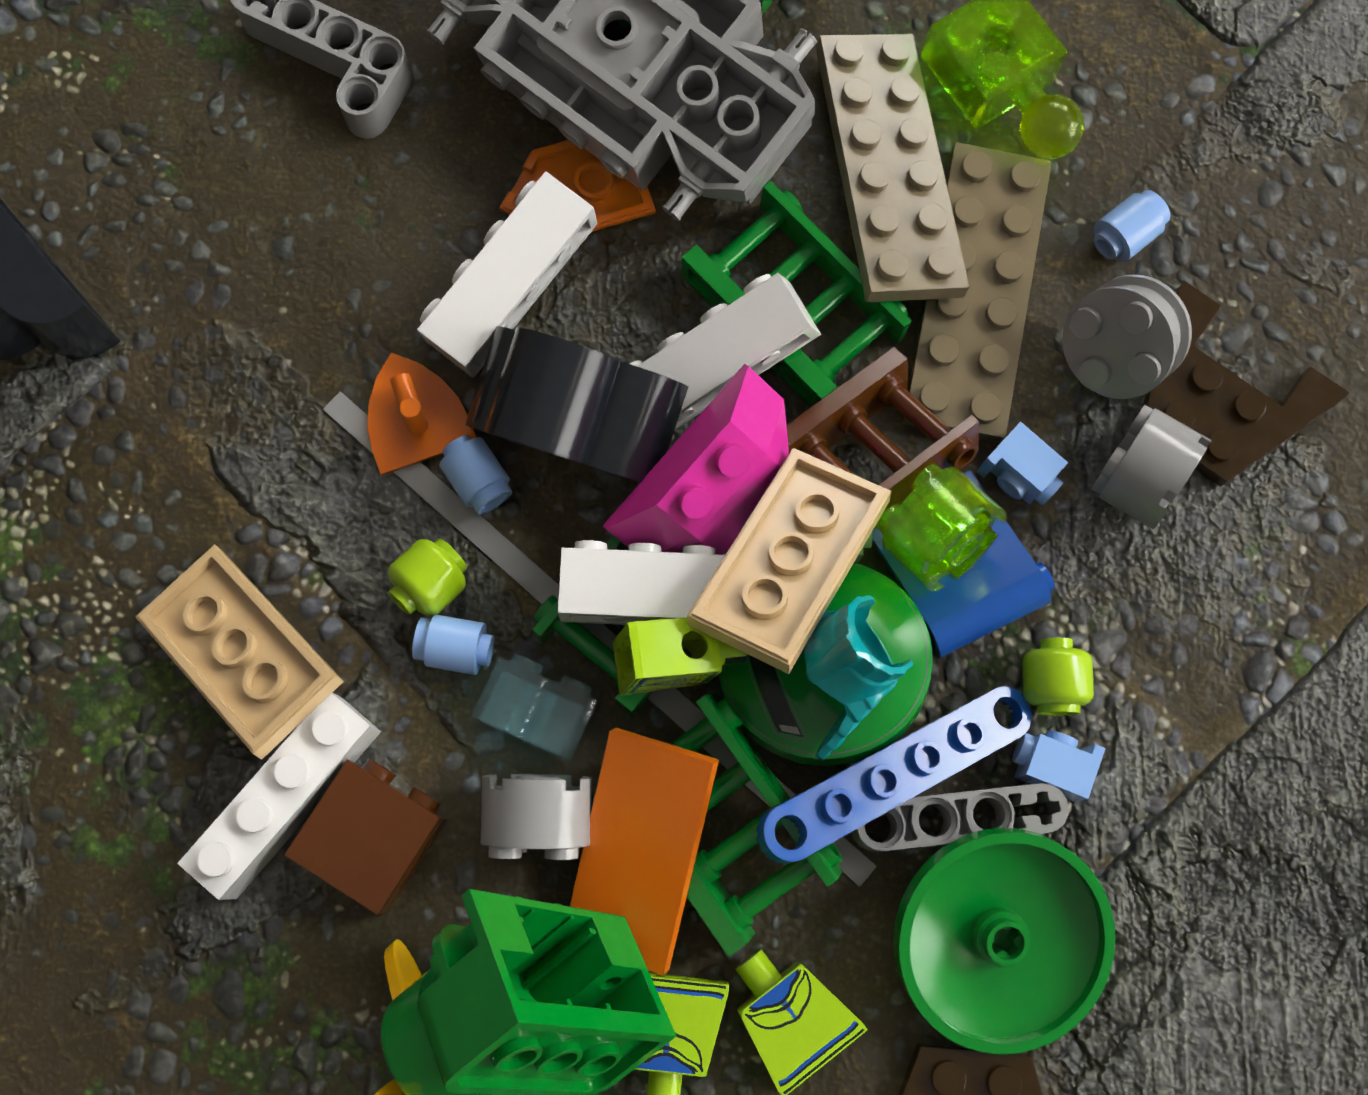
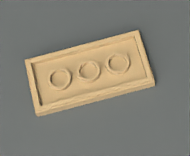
(789, 560)
(239, 651)

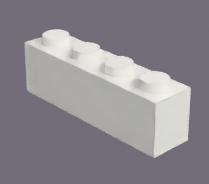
(508, 272)
(751, 331)
(631, 583)
(278, 798)

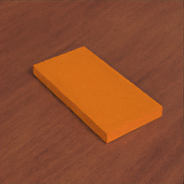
(645, 839)

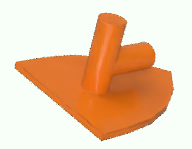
(412, 415)

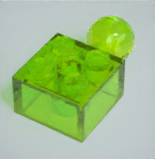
(1002, 58)

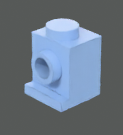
(1025, 466)
(1058, 762)

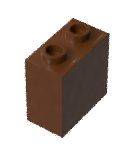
(367, 835)

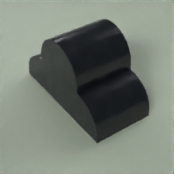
(41, 301)
(575, 402)

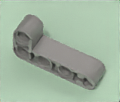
(356, 65)
(958, 815)

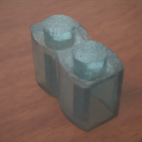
(535, 707)

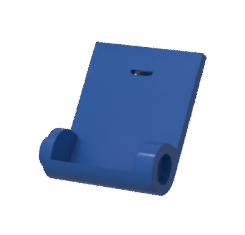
(984, 599)

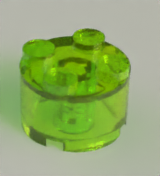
(940, 526)

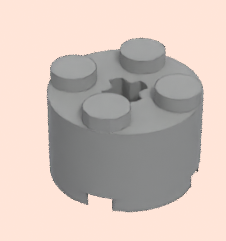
(1150, 466)
(535, 814)

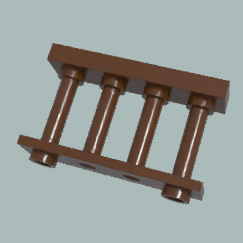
(858, 399)

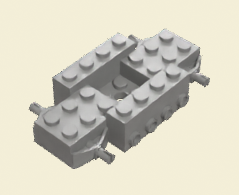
(674, 86)

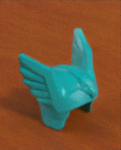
(850, 666)

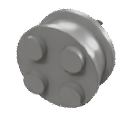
(1127, 336)

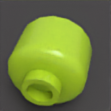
(426, 577)
(1057, 677)

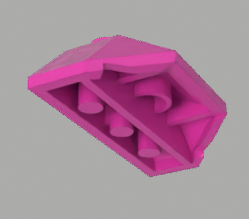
(711, 473)

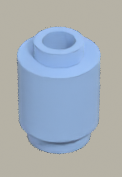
(1131, 225)
(475, 474)
(453, 644)

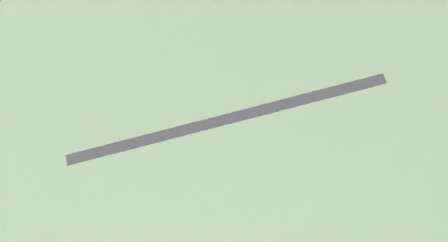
(542, 586)

